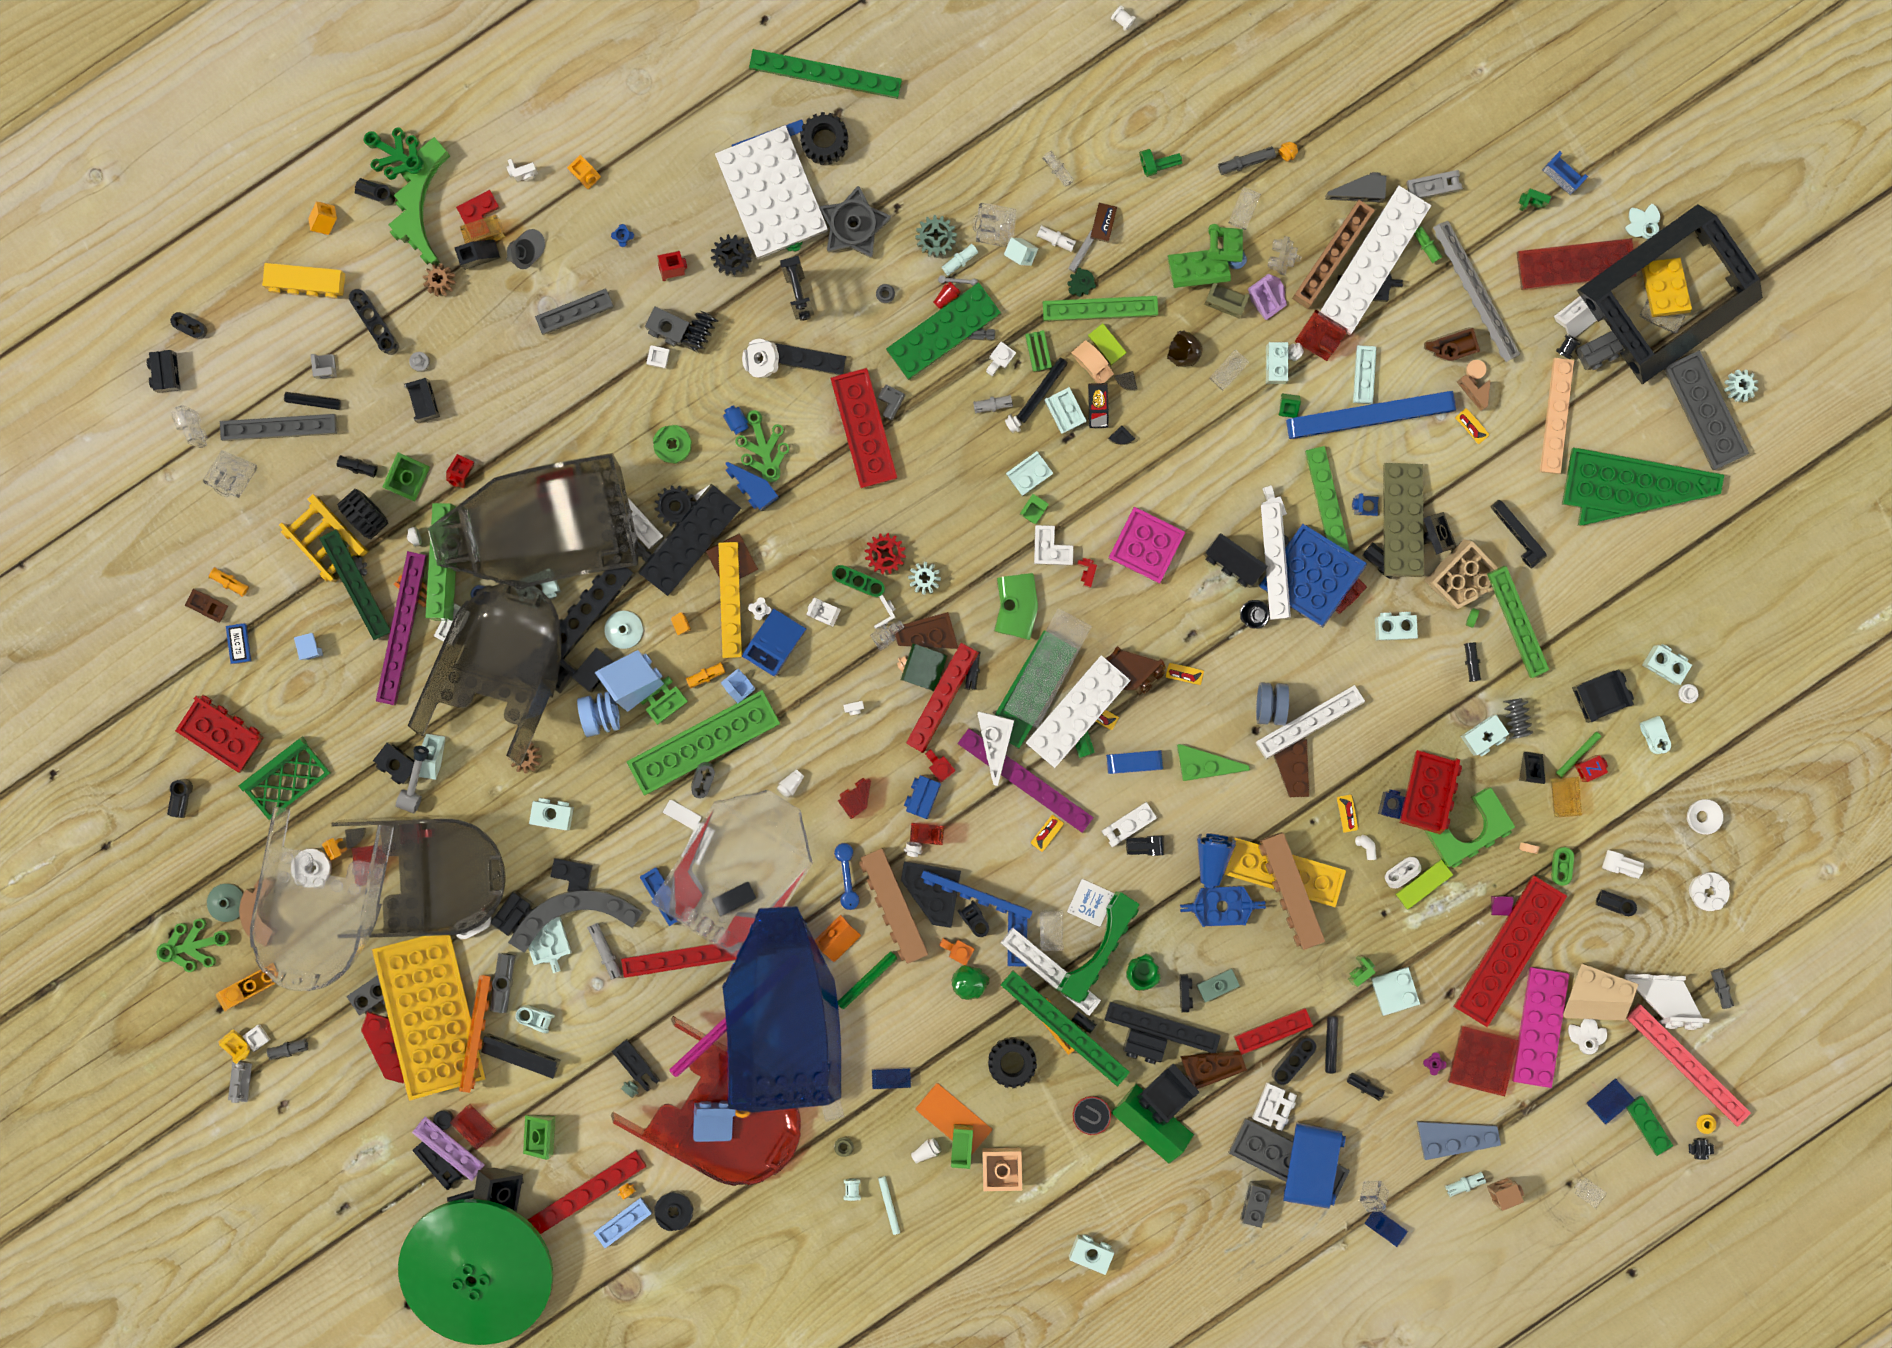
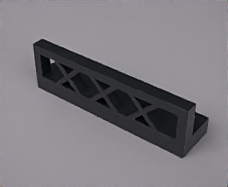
(520, 1055)

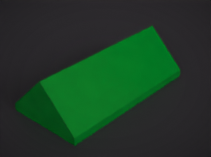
(1166, 1140)

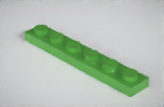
(1100, 308)
(1326, 496)
(1518, 621)

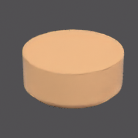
(1476, 369)
(1529, 848)

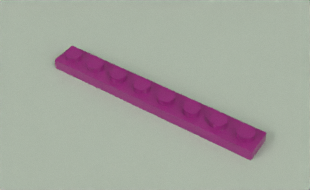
(401, 628)
(1030, 784)

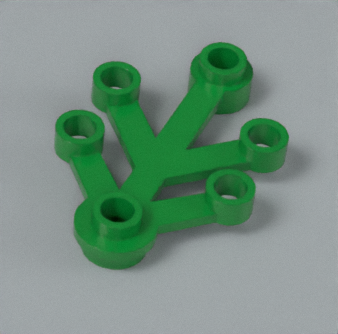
(396, 154)

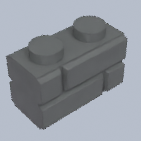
(1598, 350)

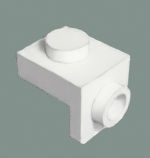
(524, 172)
(823, 612)

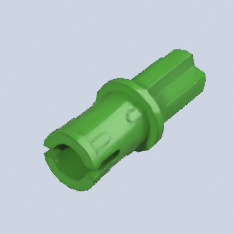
(1427, 245)

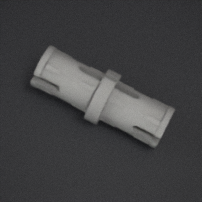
(993, 404)

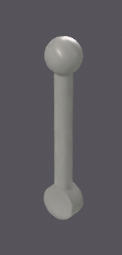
(942, 279)

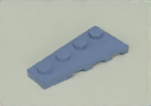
(1455, 1138)

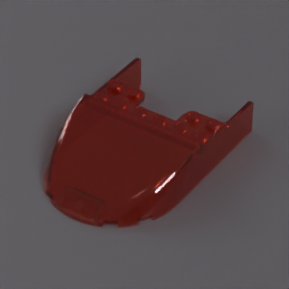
(759, 1142)

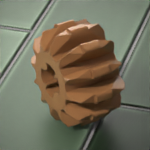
(432, 276)
(532, 760)

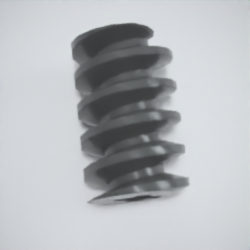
(1518, 718)

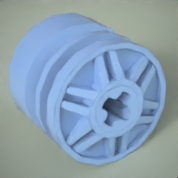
(597, 714)

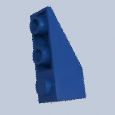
(756, 487)

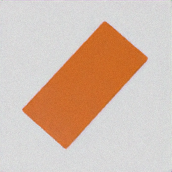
(945, 1111)

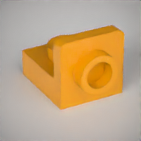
(584, 172)

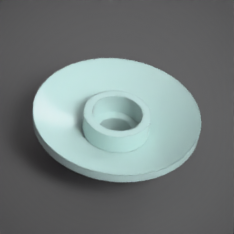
(633, 629)

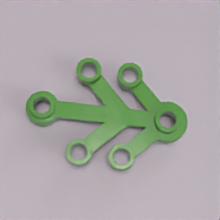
(763, 449)
(189, 946)

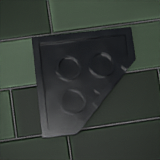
(933, 901)

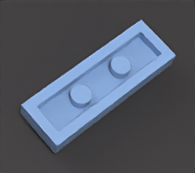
(622, 1222)

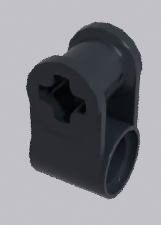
(973, 918)

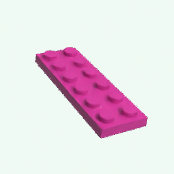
(1540, 1027)

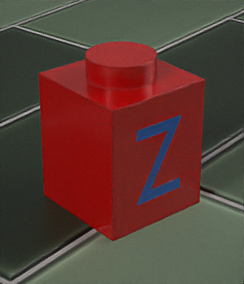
(1592, 768)

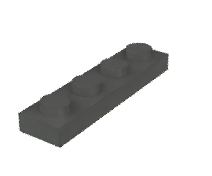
(574, 311)

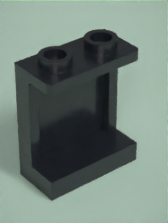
(1603, 695)
(1167, 1094)

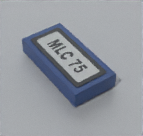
(238, 643)

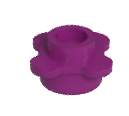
(1429, 1063)

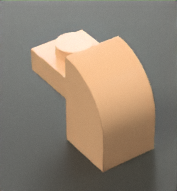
(1093, 362)

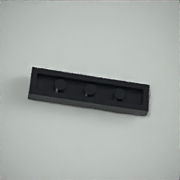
(811, 359)

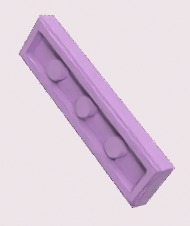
(448, 1148)

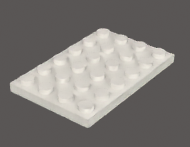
(771, 192)

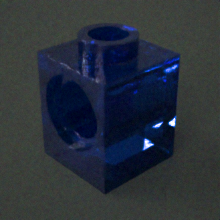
(1385, 810)

